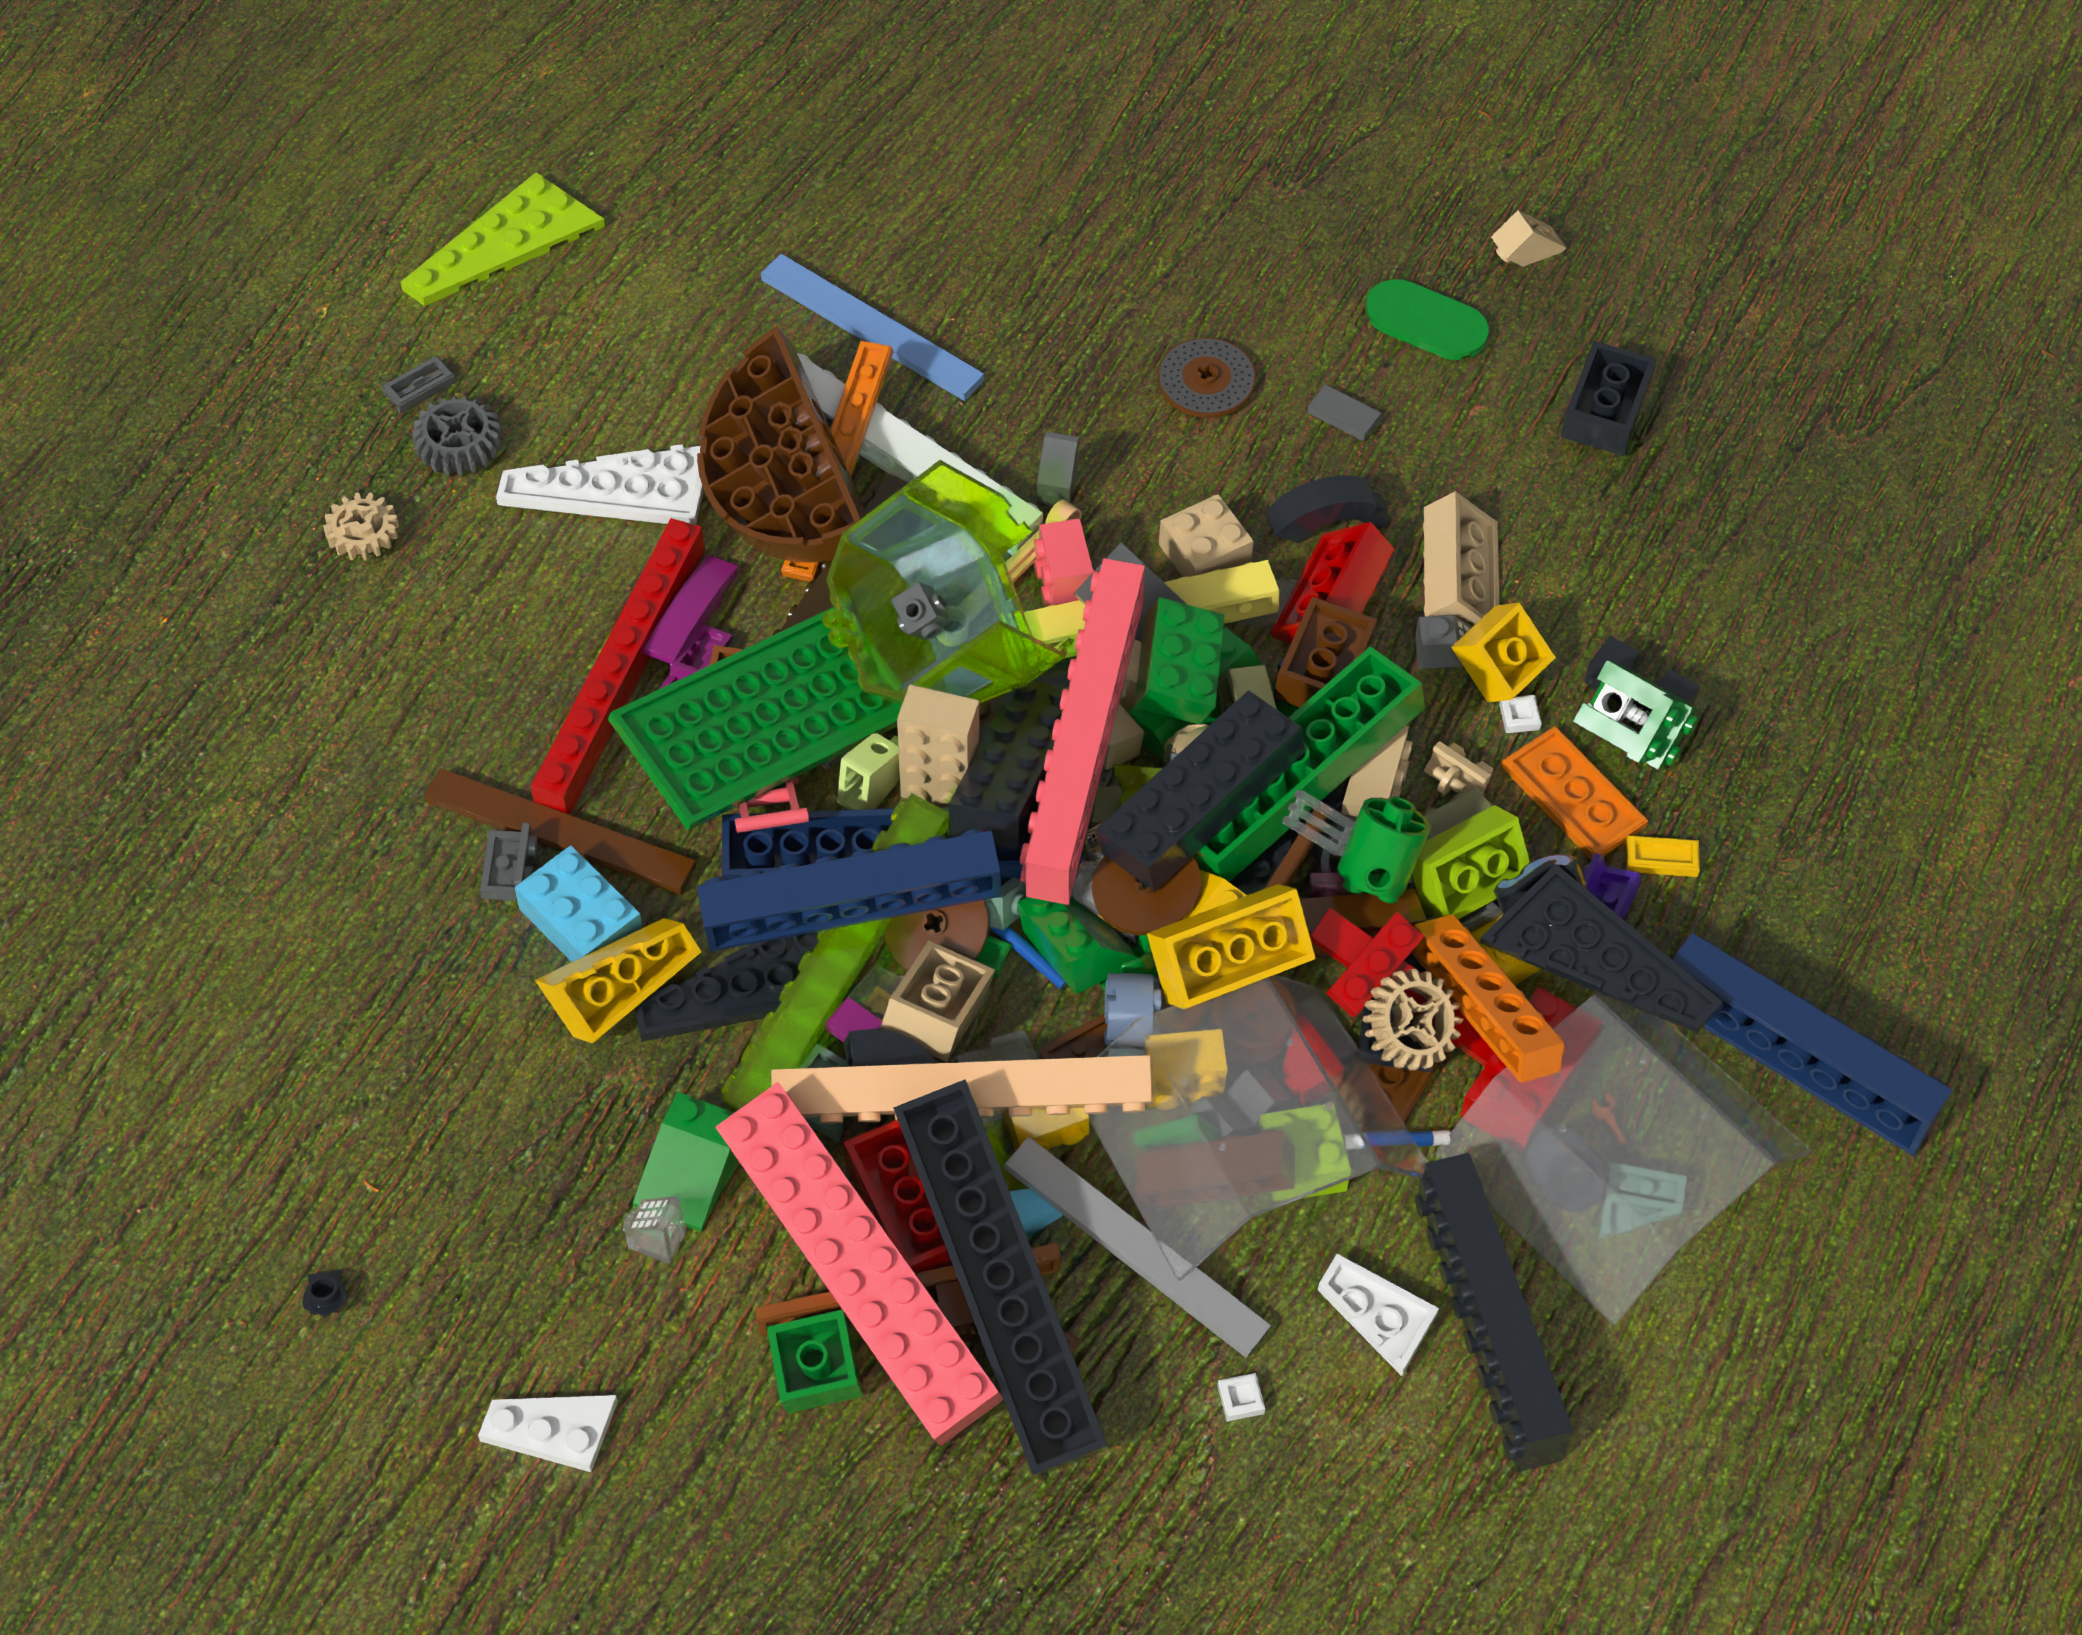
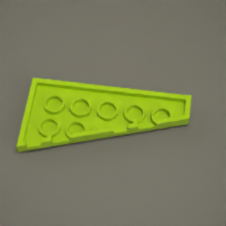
(504, 237)

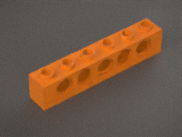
(1489, 999)

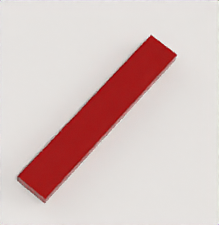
(1346, 941)

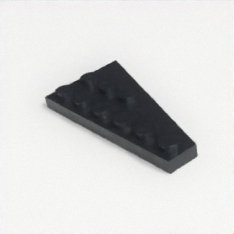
(1584, 941)
(729, 993)

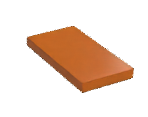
(1574, 793)

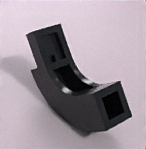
(1325, 501)
(883, 1047)

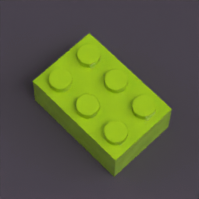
(1468, 861)

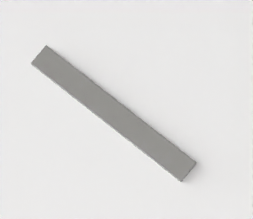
(1135, 1246)

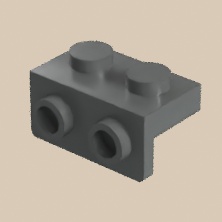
(507, 862)

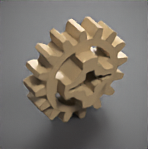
(361, 526)

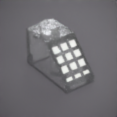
(656, 1228)

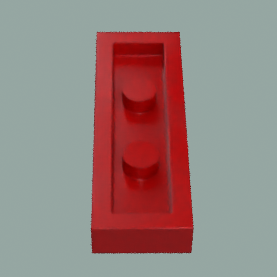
(1374, 963)

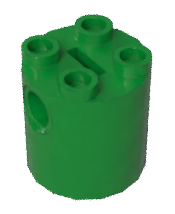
(1383, 848)

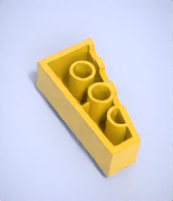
(616, 978)

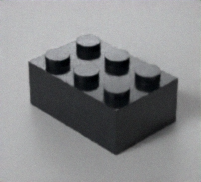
(1608, 398)

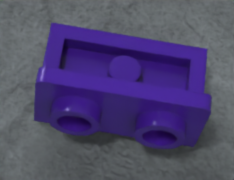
(1612, 885)

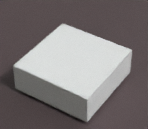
(1520, 714)
(1241, 1397)

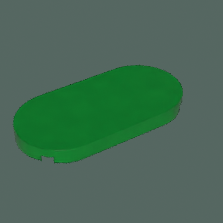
(1427, 319)

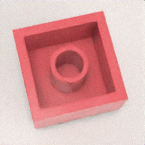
(1061, 561)

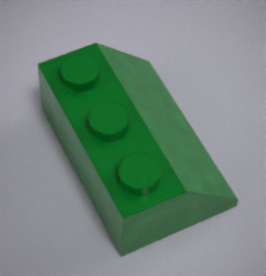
(1073, 941)

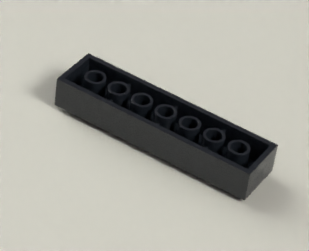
(1493, 1313)

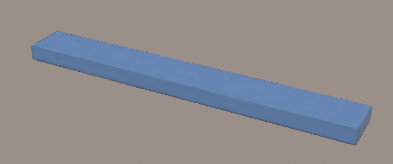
(872, 326)

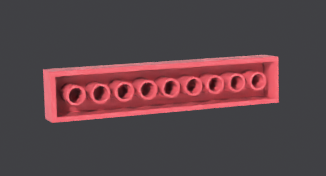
(1083, 732)
(860, 1264)

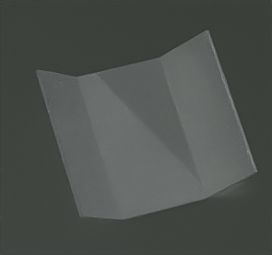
(1248, 1114)
(1618, 1150)

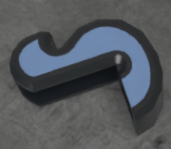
(1511, 890)

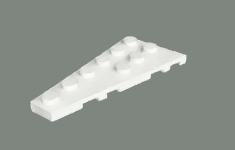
(615, 486)

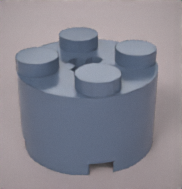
(1127, 999)

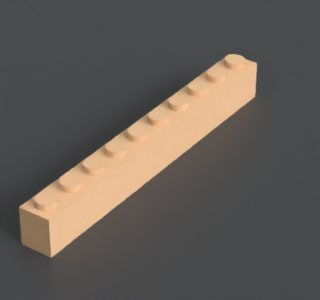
(993, 1084)

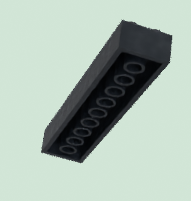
(1000, 1279)

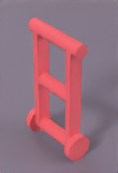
(775, 819)

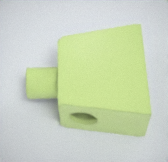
(869, 773)

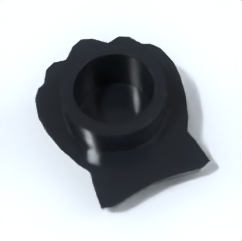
(324, 1293)

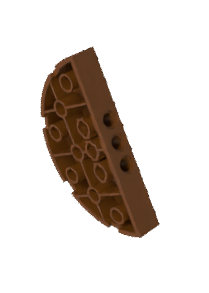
(774, 459)

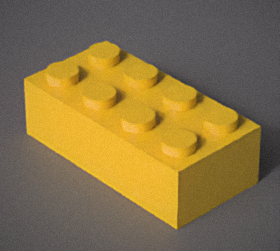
(1231, 946)

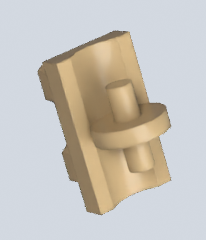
(1455, 771)

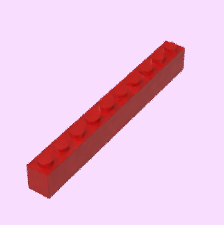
(616, 669)

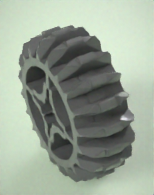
(459, 445)

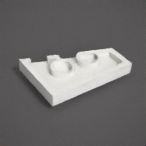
(1378, 1310)
(551, 1428)

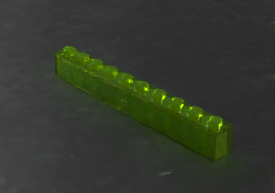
(824, 973)

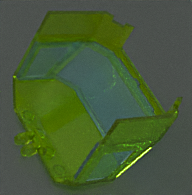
(953, 538)

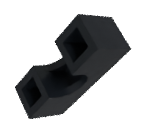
(1628, 657)

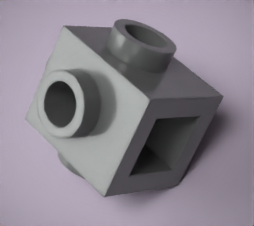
(921, 611)

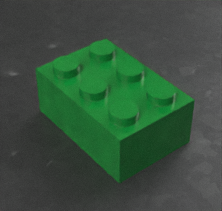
(1179, 661)

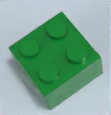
(814, 1361)

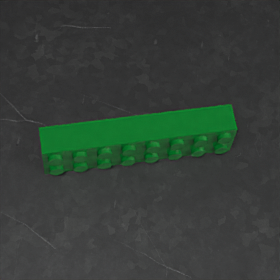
(1340, 732)

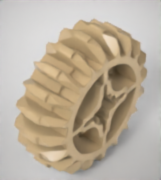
(1431, 1040)

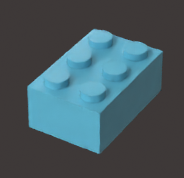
(576, 906)

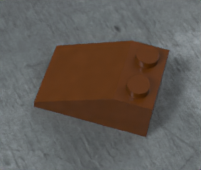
(1321, 649)

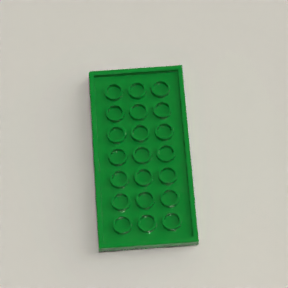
(751, 721)

